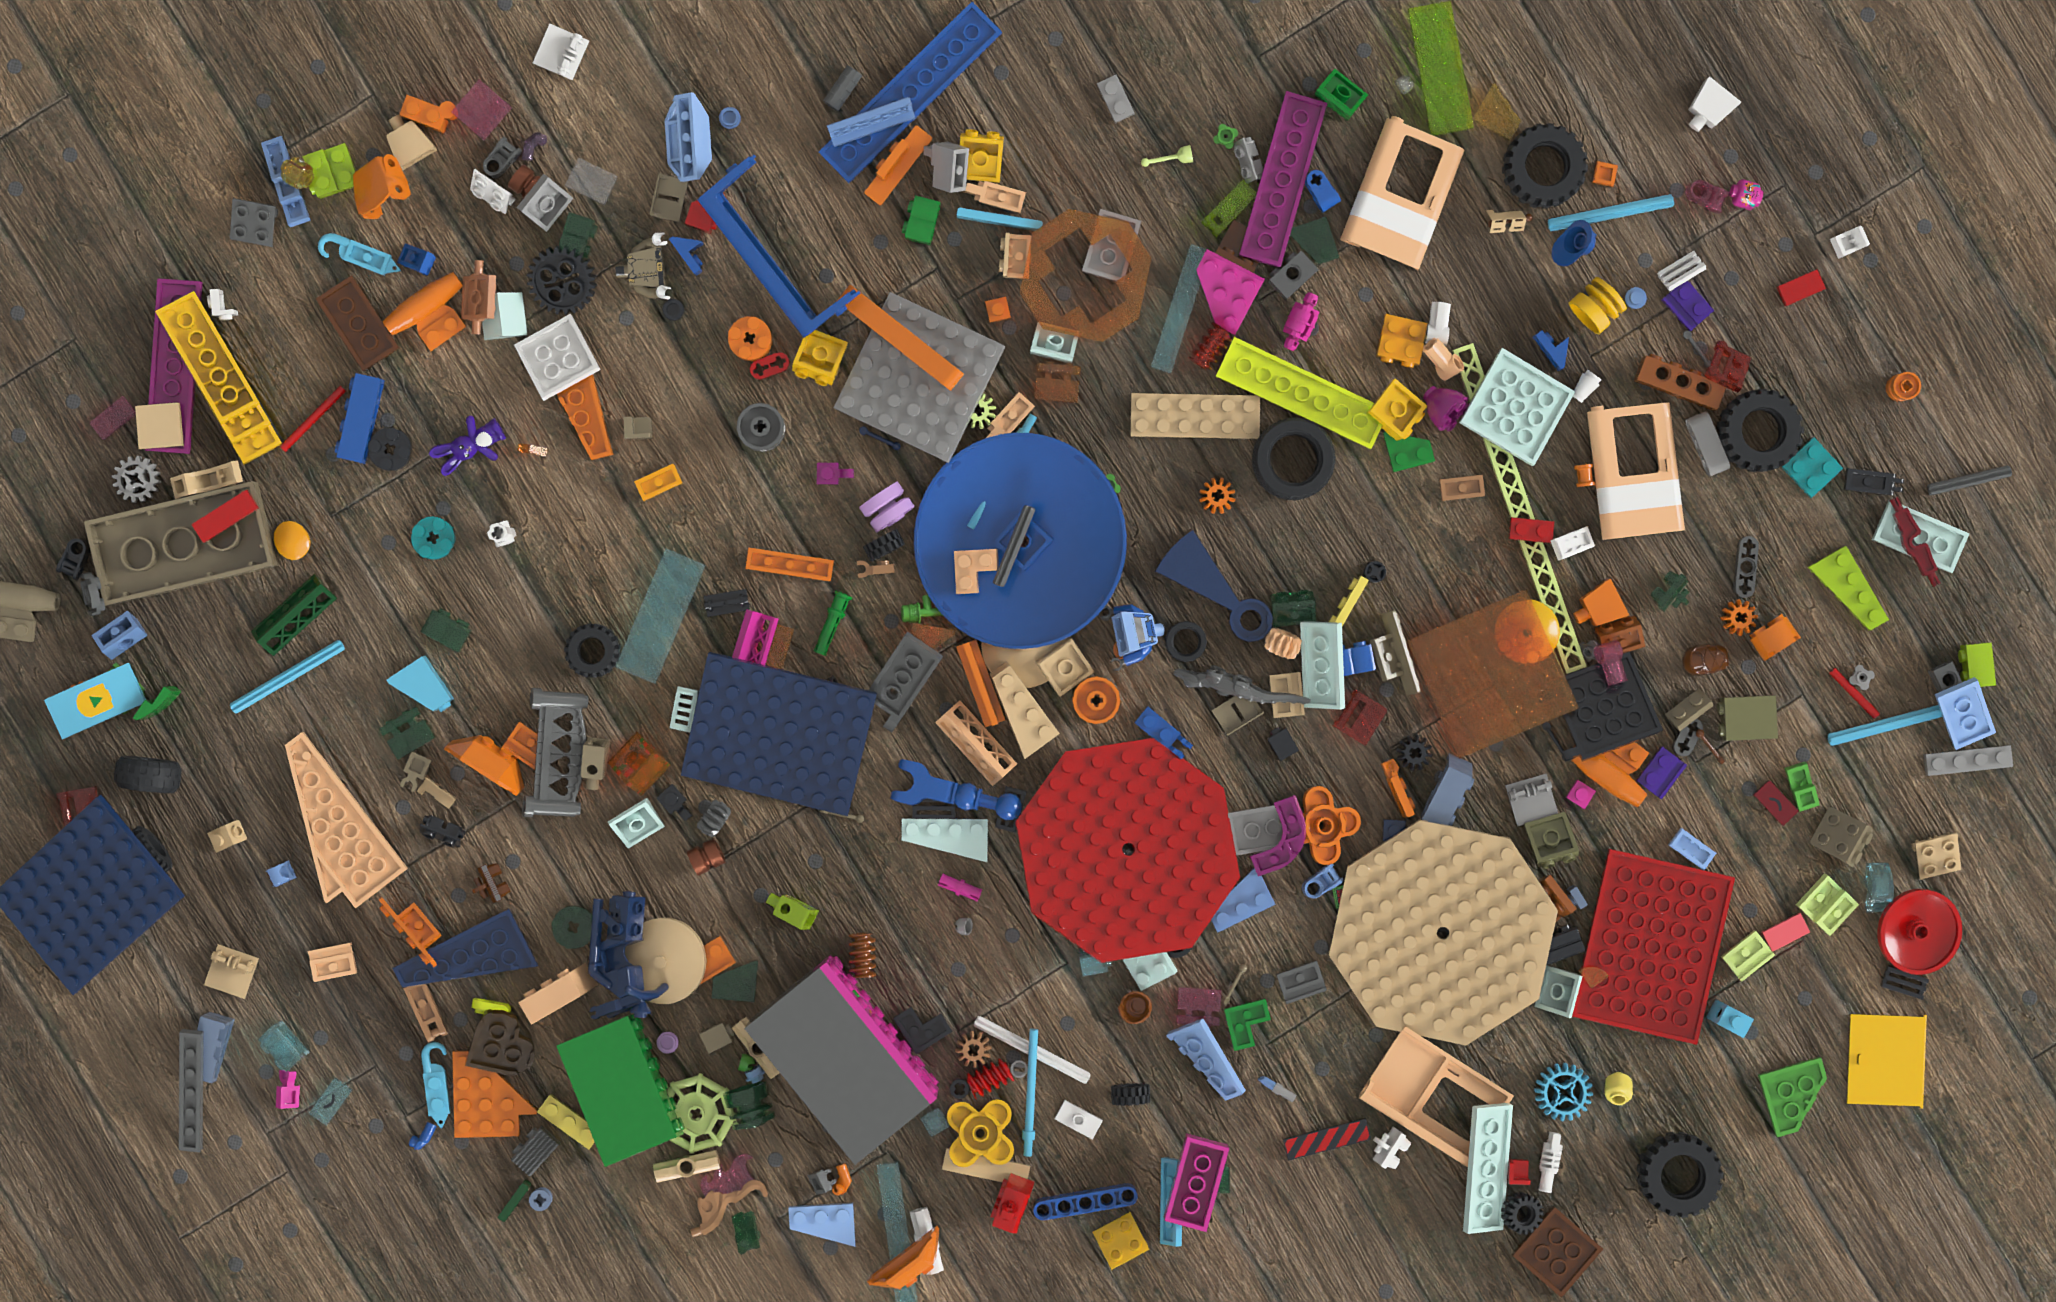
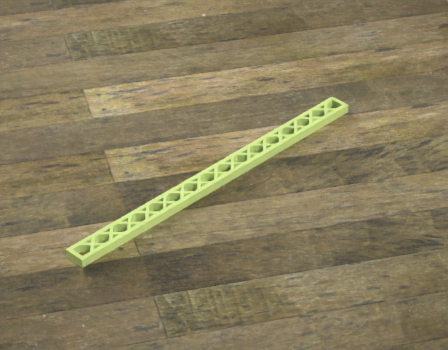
(1524, 501)

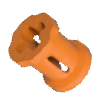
(1584, 475)

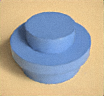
(729, 118)
(1635, 298)

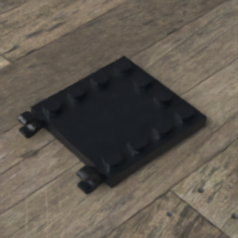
(1608, 714)

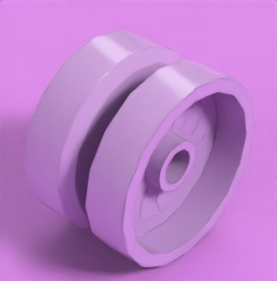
(885, 505)

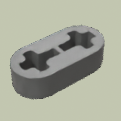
(1691, 739)

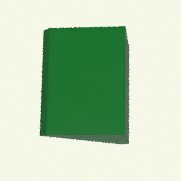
(1341, 94)

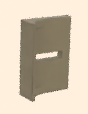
(665, 208)
(1228, 718)

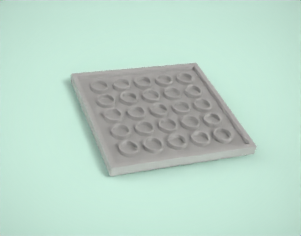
(907, 401)

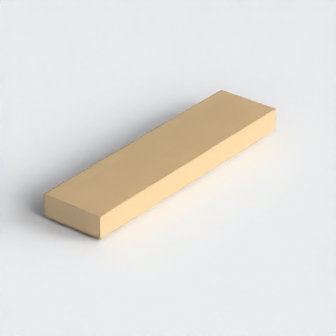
(985, 1169)

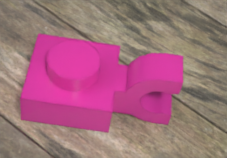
(288, 1094)

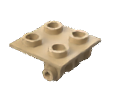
(1937, 855)
(231, 971)

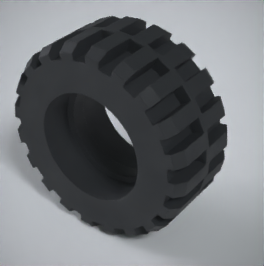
(1567, 148)
(1788, 430)
(1703, 1190)

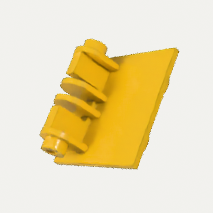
(1120, 1240)

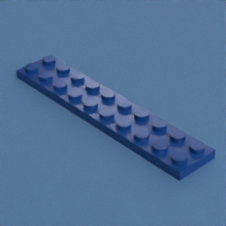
(920, 80)

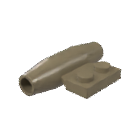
(16, 609)

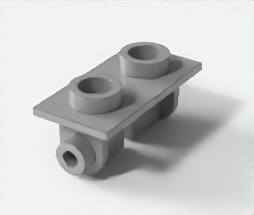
(1244, 151)

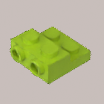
(331, 170)

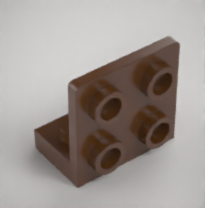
(1231, 246)

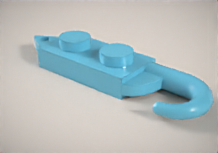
(360, 254)
(435, 1085)

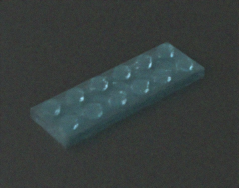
(660, 616)

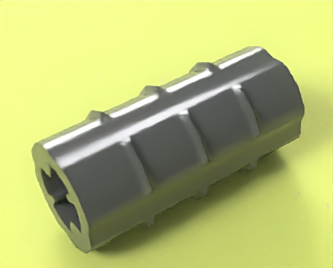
(842, 88)

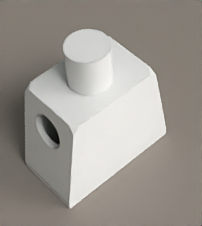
(1711, 105)

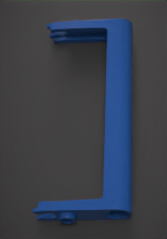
(759, 259)

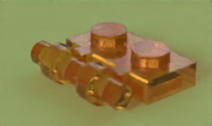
(1056, 389)

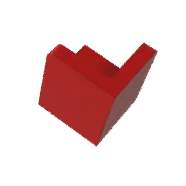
(1518, 1172)

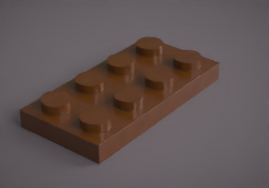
(357, 323)

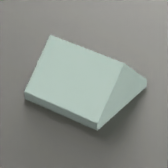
(508, 317)
(1053, 345)
(636, 823)
(1559, 991)

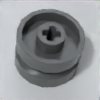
(748, 427)

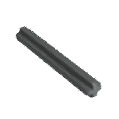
(1969, 480)
(1014, 545)

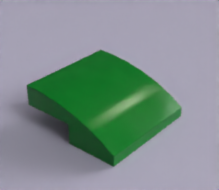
(154, 706)

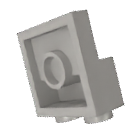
(545, 202)

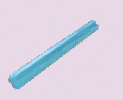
(1612, 212)
(287, 676)
(1884, 725)

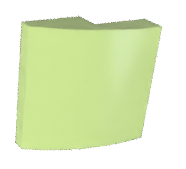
(1827, 904)

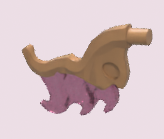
(724, 1188)

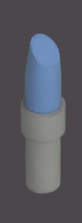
(1277, 1088)

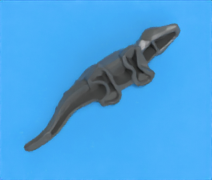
(1235, 685)

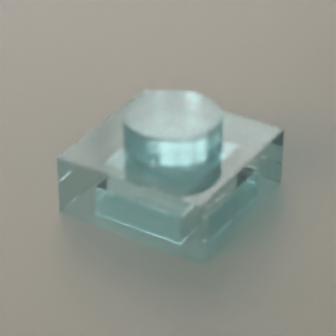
(934, 1122)

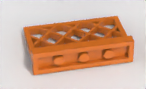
(980, 683)

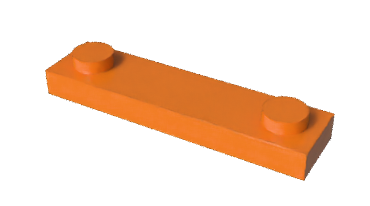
(789, 564)

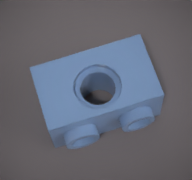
(119, 635)

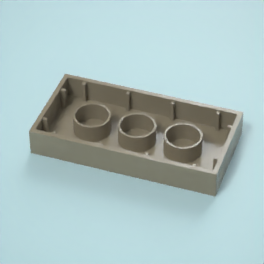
(160, 552)

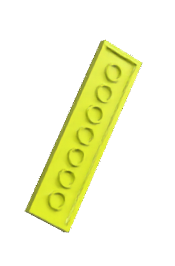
(1299, 392)

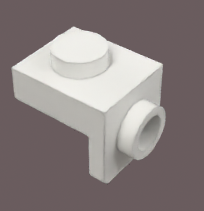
(1849, 241)
(216, 302)

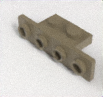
(1393, 654)

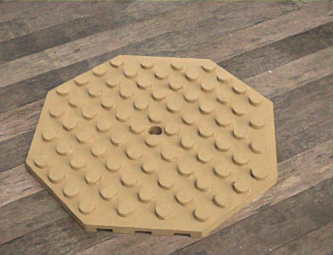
(1452, 880)

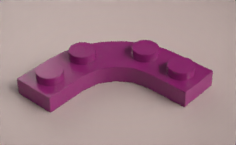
(1291, 842)

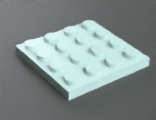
(1517, 407)

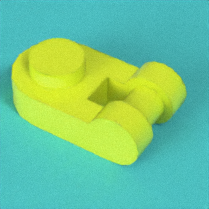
(481, 1005)

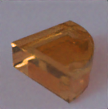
(531, 449)
(1593, 975)

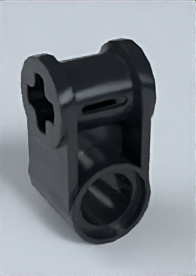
(73, 562)

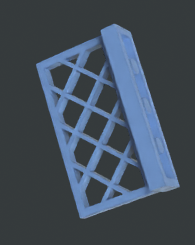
(871, 121)

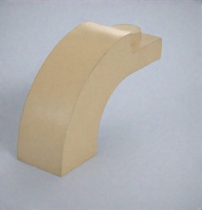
(206, 480)

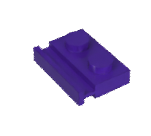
(1687, 305)
(1661, 772)

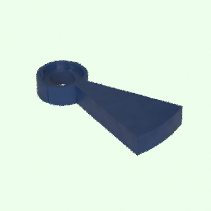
(1194, 569)

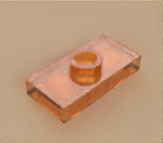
(779, 647)

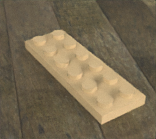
(1195, 416)

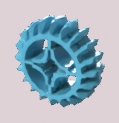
(1577, 1103)

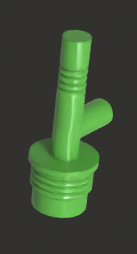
(913, 612)

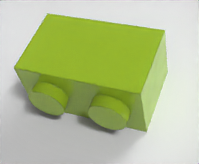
(1978, 663)

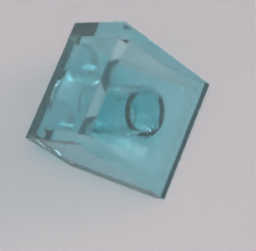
(283, 1046)

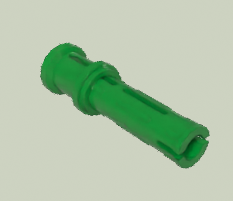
(836, 613)

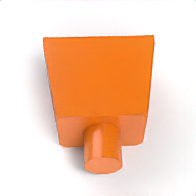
(1601, 605)

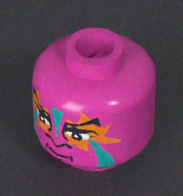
(1746, 194)

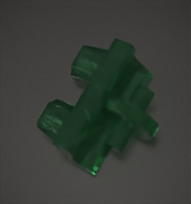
(1664, 598)
(746, 1231)

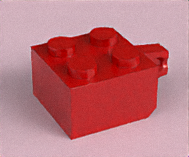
(1011, 1203)

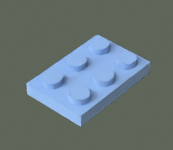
(1965, 713)

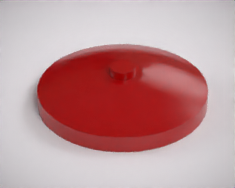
(1919, 931)

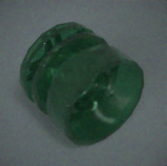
(749, 1105)

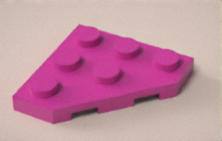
(1227, 289)

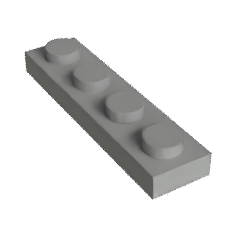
(1968, 760)

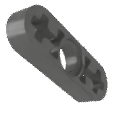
(1739, 582)

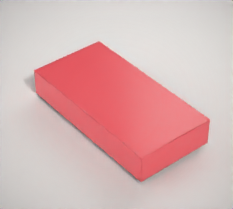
(1785, 932)

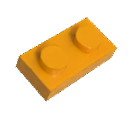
(658, 482)

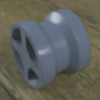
(543, 1195)

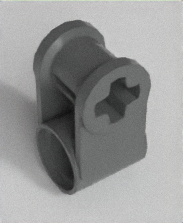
(502, 157)

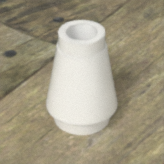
(1586, 385)

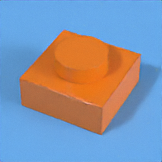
(997, 309)

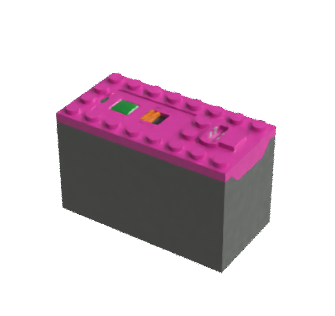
(843, 1058)

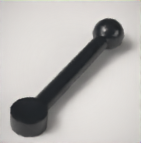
(1546, 726)

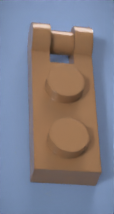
(426, 1011)

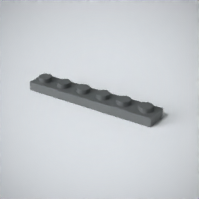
(191, 1090)

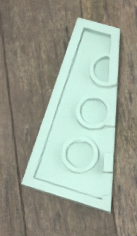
(954, 836)

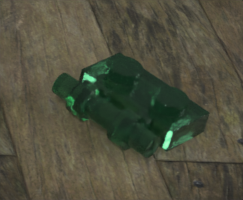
(410, 739)

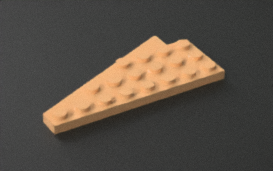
(344, 841)

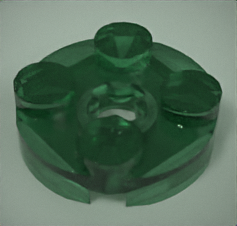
(561, 924)

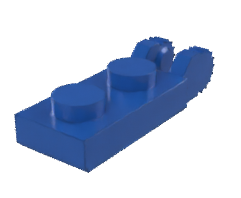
(1161, 730)

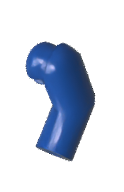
(424, 1138)

